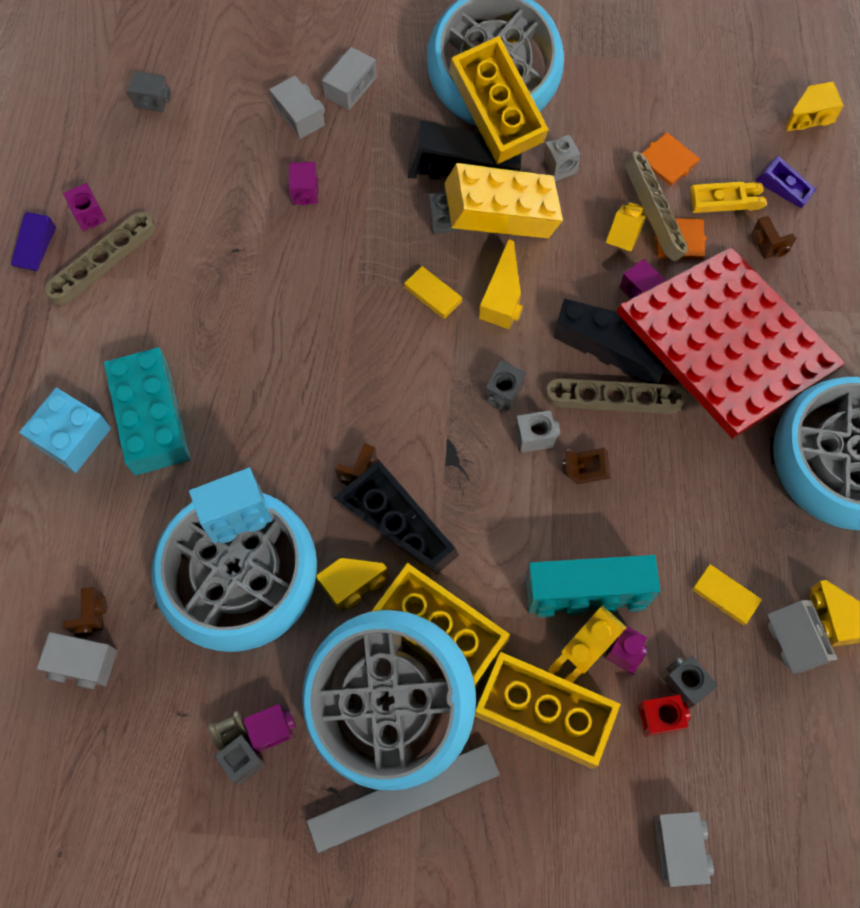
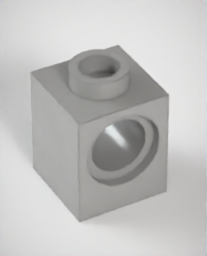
(561, 157)
(530, 441)

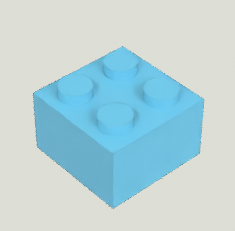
(65, 430)
(230, 506)

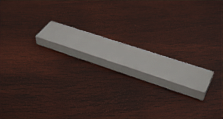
(390, 805)

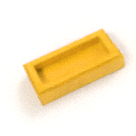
(433, 292)
(727, 595)

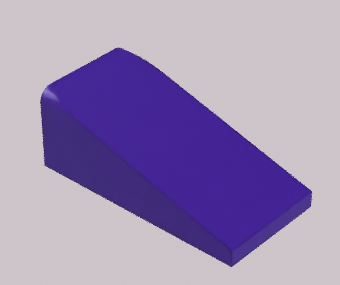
(786, 182)
(32, 241)

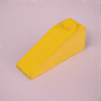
(503, 294)

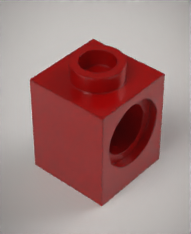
(650, 718)

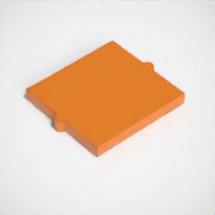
(670, 158)
(694, 236)

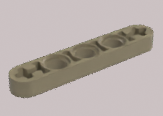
(656, 206)
(94, 269)
(627, 389)

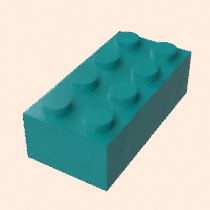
(146, 411)
(590, 584)

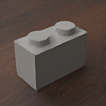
(349, 78)
(298, 107)
(801, 637)
(77, 660)
(683, 849)

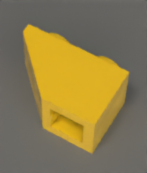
(817, 107)
(627, 226)
(349, 579)
(837, 613)

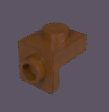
(768, 240)
(365, 460)
(586, 465)
(92, 610)

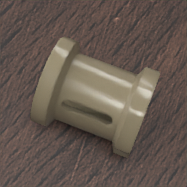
(220, 738)

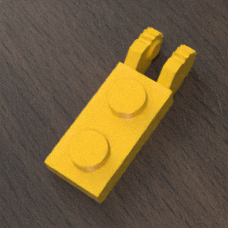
(726, 197)
(589, 643)

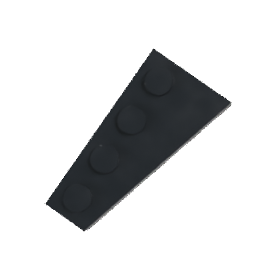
(441, 147)
(608, 338)
(391, 512)

